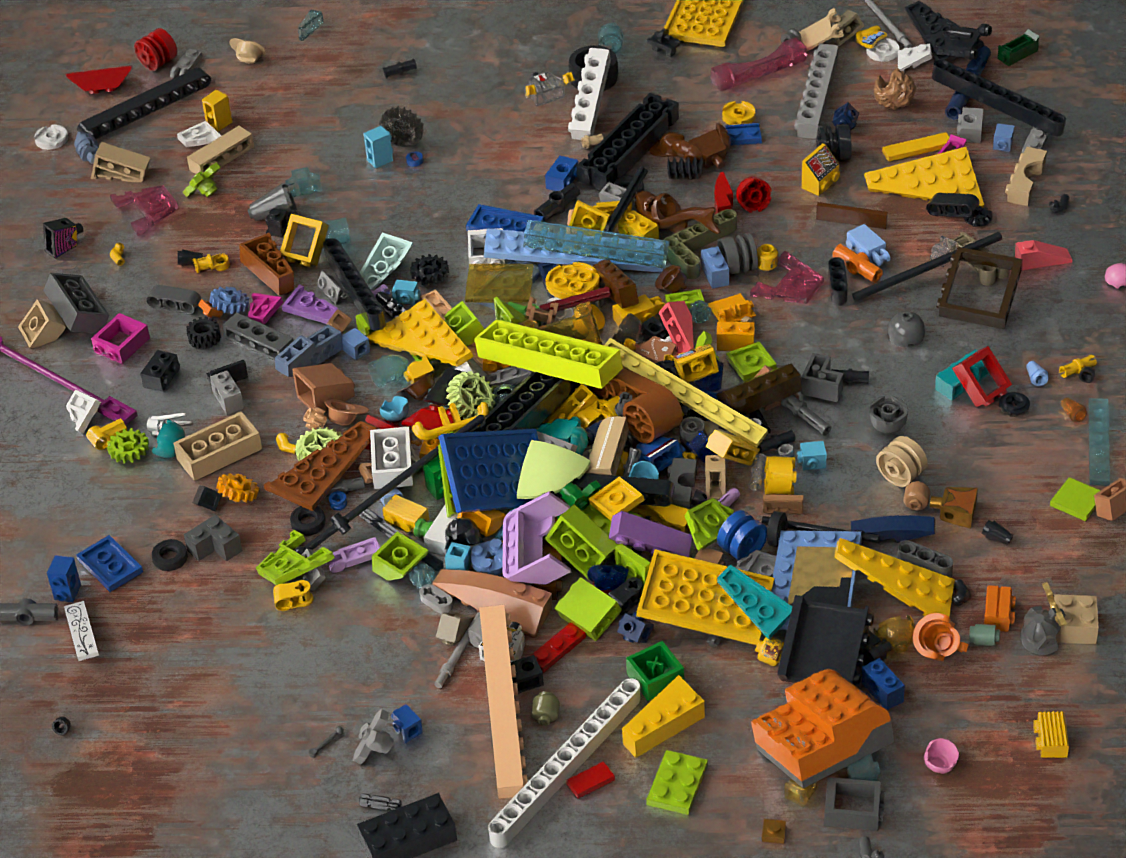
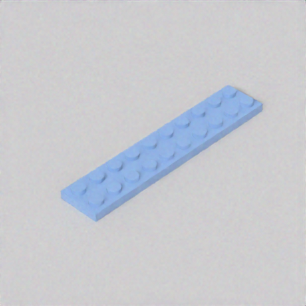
(509, 246)

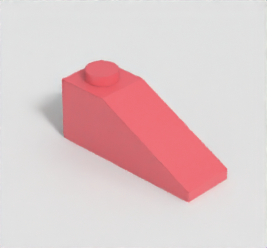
(1040, 254)
(678, 324)

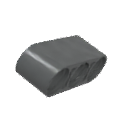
(173, 299)
(925, 557)

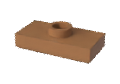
(783, 503)

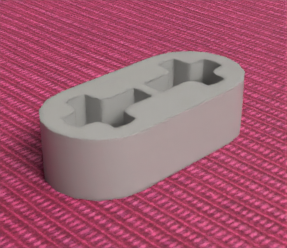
(438, 597)

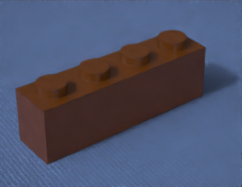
(622, 288)

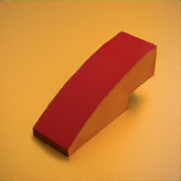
(723, 194)

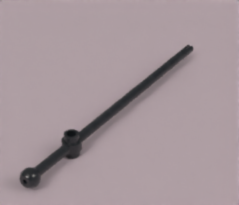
(340, 522)

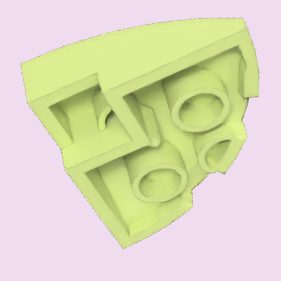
(549, 469)

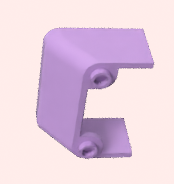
(523, 541)

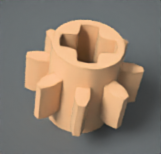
(315, 418)

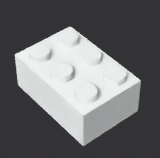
(390, 455)

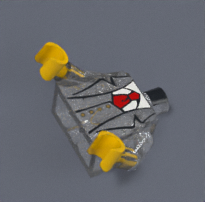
(546, 87)

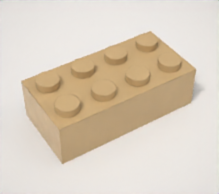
(217, 446)

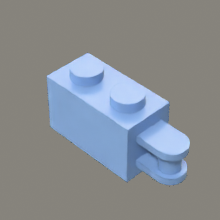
(866, 241)

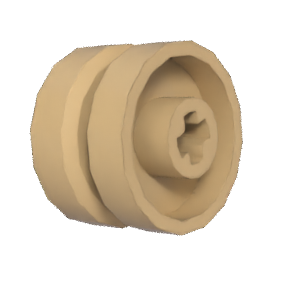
(901, 461)

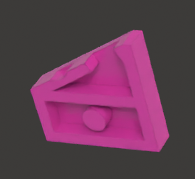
(263, 307)

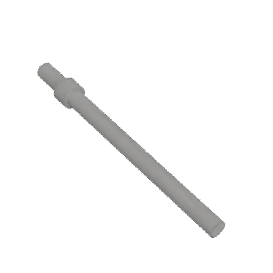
(900, 36)
(448, 668)

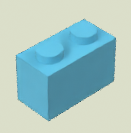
(378, 147)

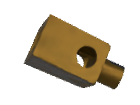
(956, 505)

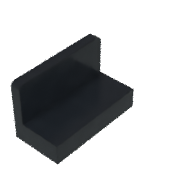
(237, 371)

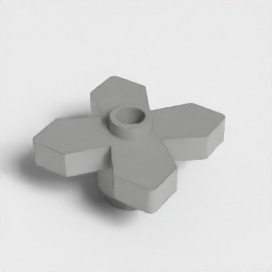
(373, 737)

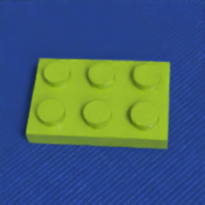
(677, 782)

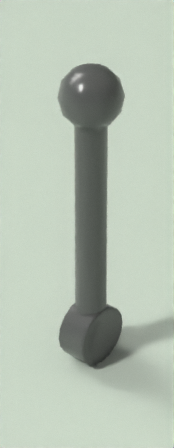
(313, 751)

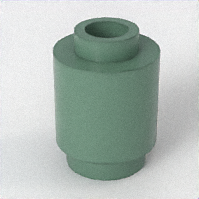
(984, 634)

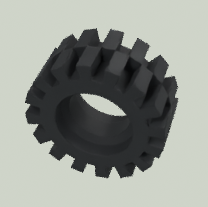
(198, 338)

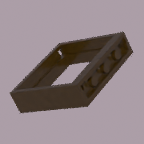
(972, 315)

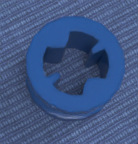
(341, 504)

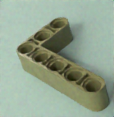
(694, 237)

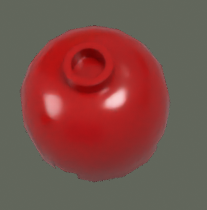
(753, 194)

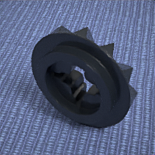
(983, 217)
(1020, 400)

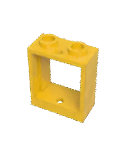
(317, 243)

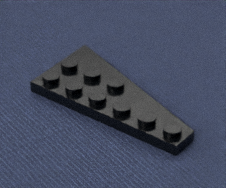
(929, 22)

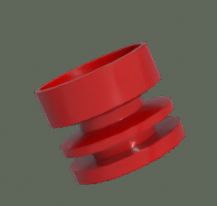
(155, 49)

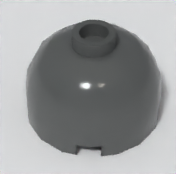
(906, 329)
(888, 414)

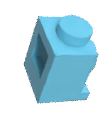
(406, 292)

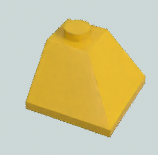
(588, 217)

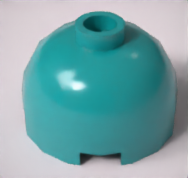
(167, 436)

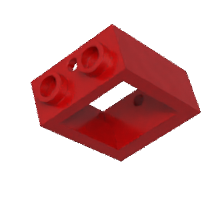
(970, 383)

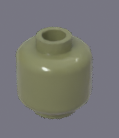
(545, 708)

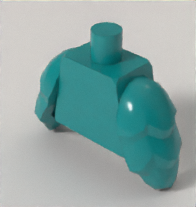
(567, 431)

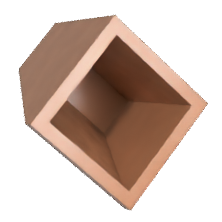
(320, 383)

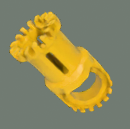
(212, 262)

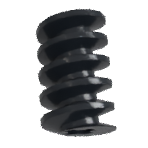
(684, 168)

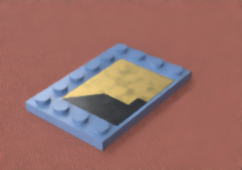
(808, 568)

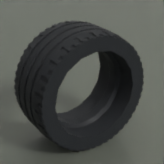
(577, 62)

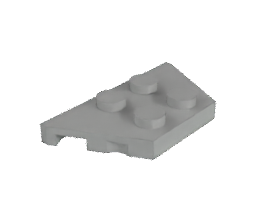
(758, 562)

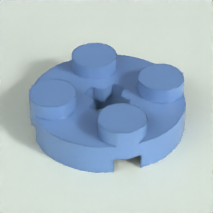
(480, 554)

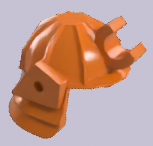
(937, 637)

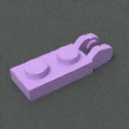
(353, 555)

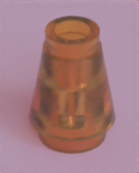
(1075, 410)

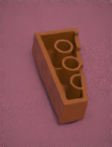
(267, 263)

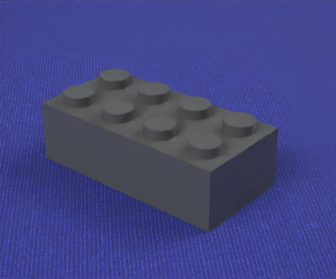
(76, 302)

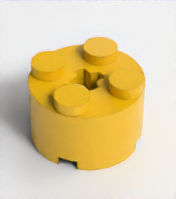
(779, 475)

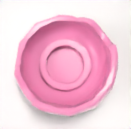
(1116, 275)
(941, 755)

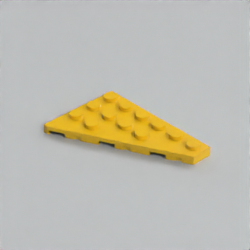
(422, 333)

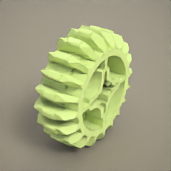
(466, 398)
(315, 440)

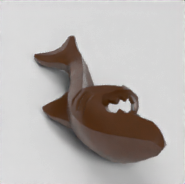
(670, 215)

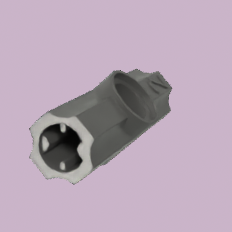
(28, 611)

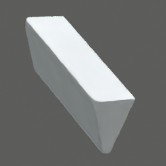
(612, 193)

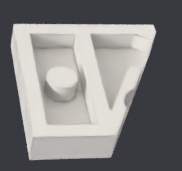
(914, 56)
(198, 135)
(82, 409)

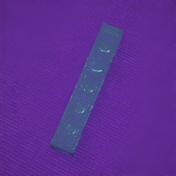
(1098, 442)

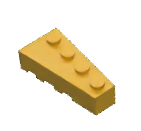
(663, 717)

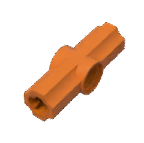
(858, 263)

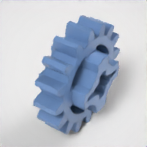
(229, 300)

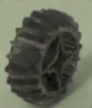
(402, 124)

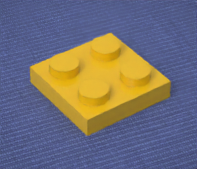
(615, 498)

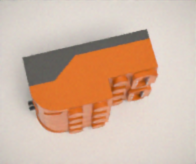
(821, 728)

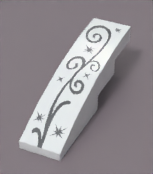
(81, 631)

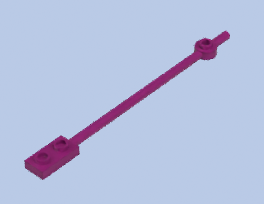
(109, 407)

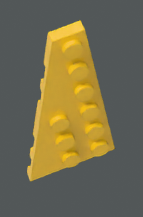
(903, 580)

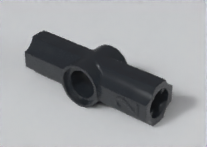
(557, 201)

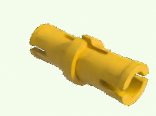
(1077, 365)

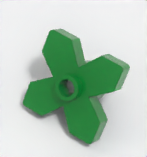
(574, 495)

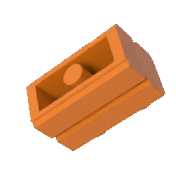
(998, 607)

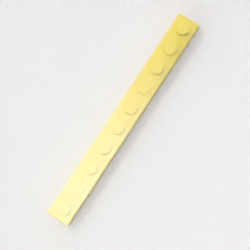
(693, 397)

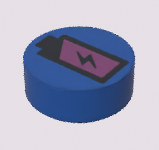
(414, 159)

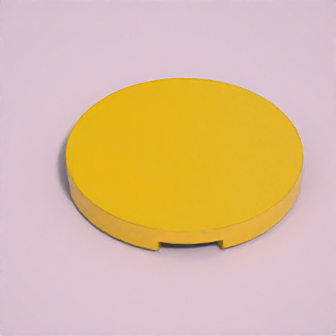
(572, 280)

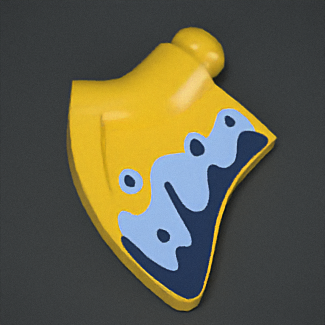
(870, 36)

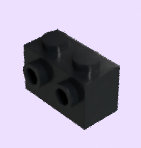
(160, 370)

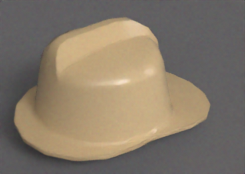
(247, 51)

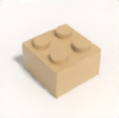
(1080, 617)

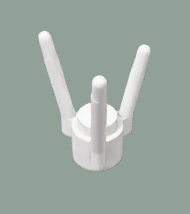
(155, 423)

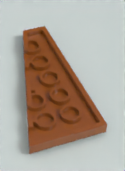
(321, 470)

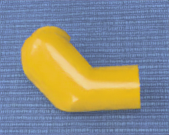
(283, 443)

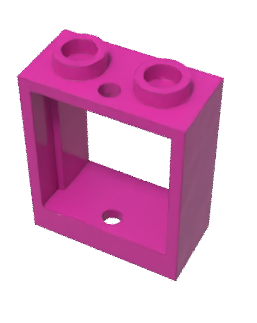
(137, 332)

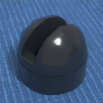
(1087, 374)
(699, 497)
(56, 725)

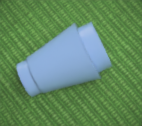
(1037, 374)

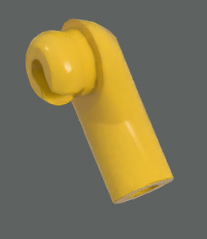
(116, 254)

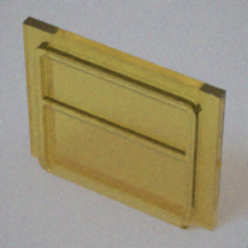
(503, 281)

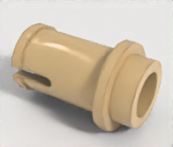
(588, 141)

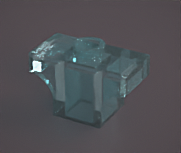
(303, 182)

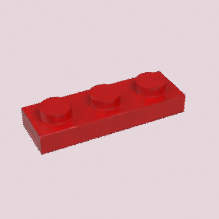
(559, 646)

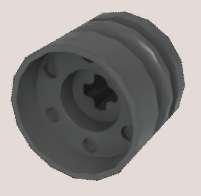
(739, 253)

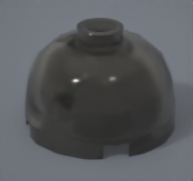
(630, 328)

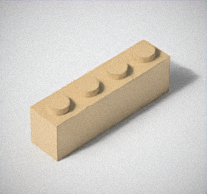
(221, 150)

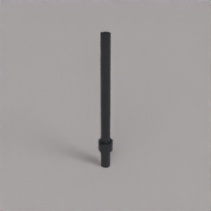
(810, 527)

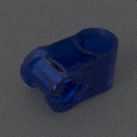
(698, 447)
(607, 576)

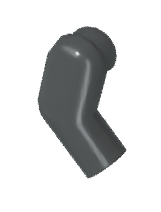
(866, 851)

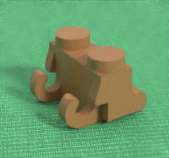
(541, 315)

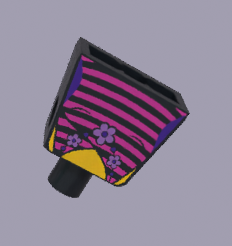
(60, 236)

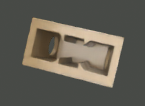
(715, 471)

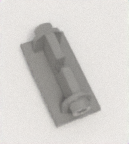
(331, 287)

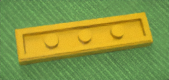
(915, 147)

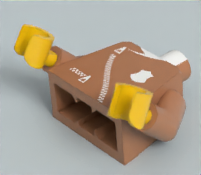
(654, 349)

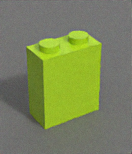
(588, 608)

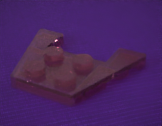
(153, 202)
(796, 286)

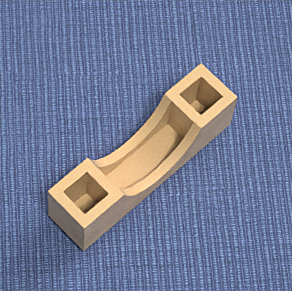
(1020, 187)

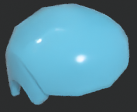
(395, 410)
(644, 470)

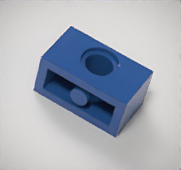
(561, 173)
(64, 578)
(883, 684)

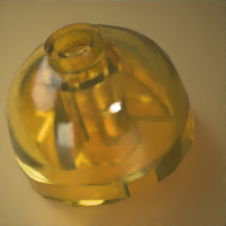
(897, 632)

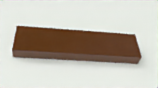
(851, 215)

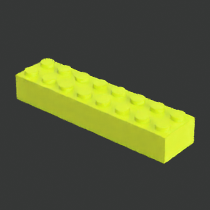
(549, 353)

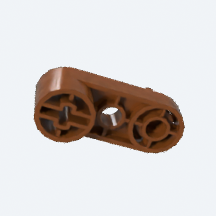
(652, 408)

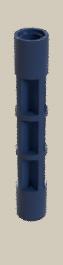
(960, 100)

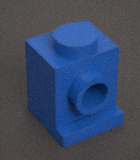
(407, 723)

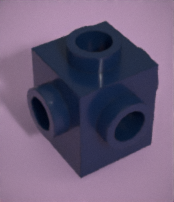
(846, 115)
(635, 628)

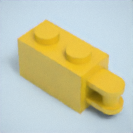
(643, 310)

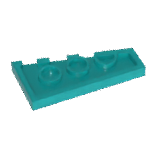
(758, 603)

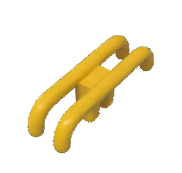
(447, 427)

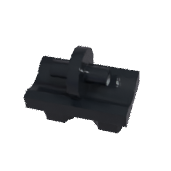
(664, 41)

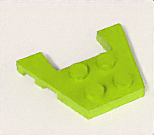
(288, 564)

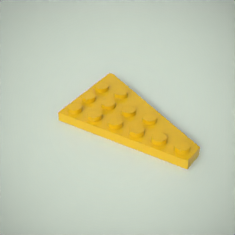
(927, 176)

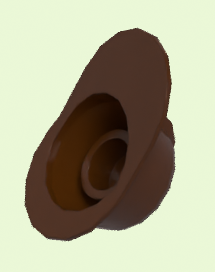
(663, 147)
(671, 279)
(420, 388)

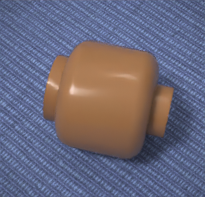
(916, 496)

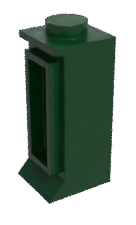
(1018, 48)

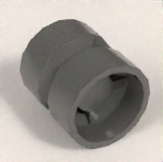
(689, 429)

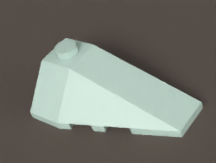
(384, 258)

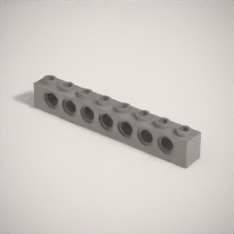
(817, 90)

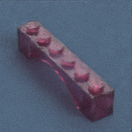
(734, 74)

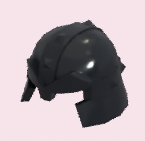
(463, 532)

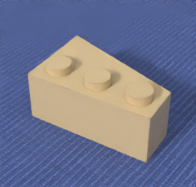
(119, 164)

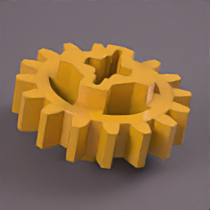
(237, 487)

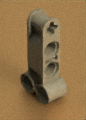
(987, 274)

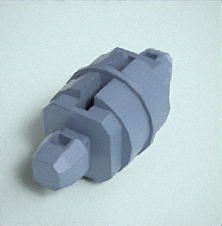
(86, 146)

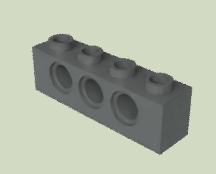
(256, 336)

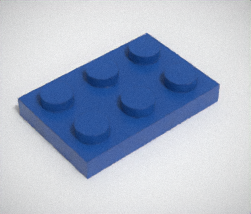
(109, 563)

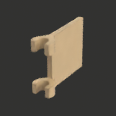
(822, 31)

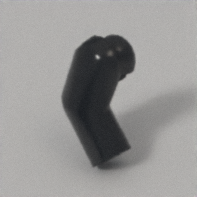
(963, 593)

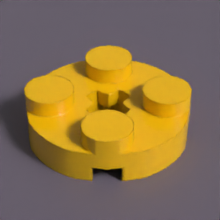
(738, 113)

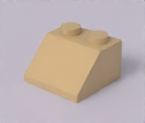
(41, 324)

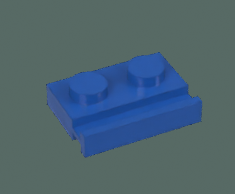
(744, 134)

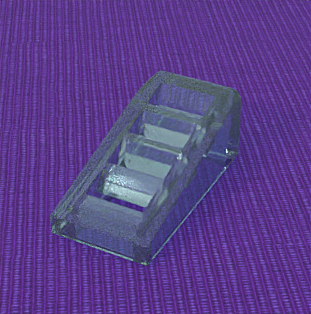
(310, 24)

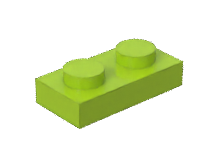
(687, 296)

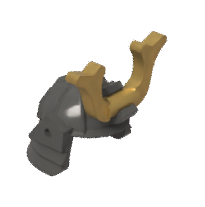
(1042, 626)

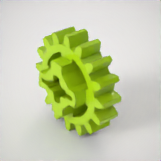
(128, 445)

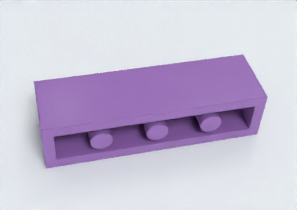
(648, 535)

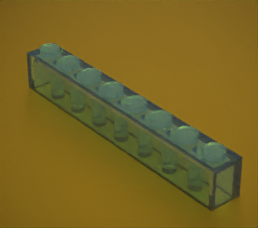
(596, 244)

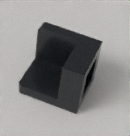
(207, 498)

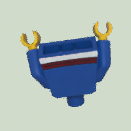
(662, 452)

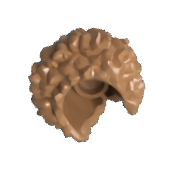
(896, 92)

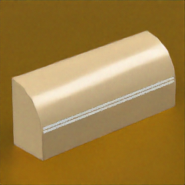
(608, 446)

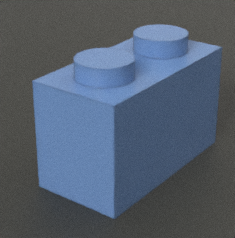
(715, 267)

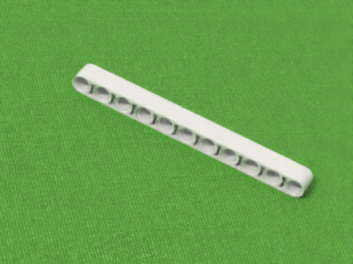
(564, 763)

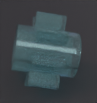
(700, 311)
(421, 575)

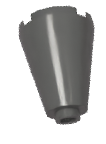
(276, 198)

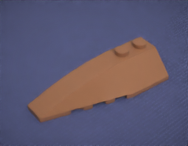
(523, 602)

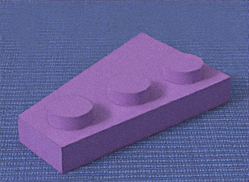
(308, 305)

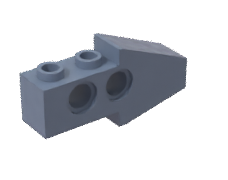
(309, 350)

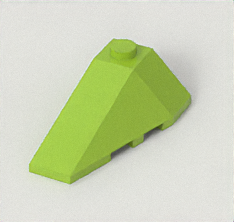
(463, 324)

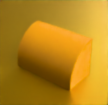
(486, 521)

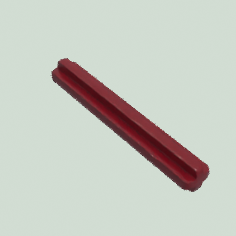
(573, 301)

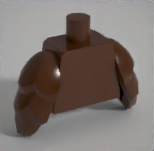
(711, 146)

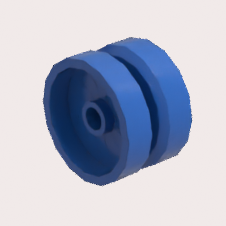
(741, 535)

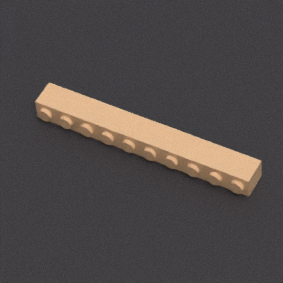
(501, 701)

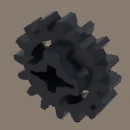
(428, 270)

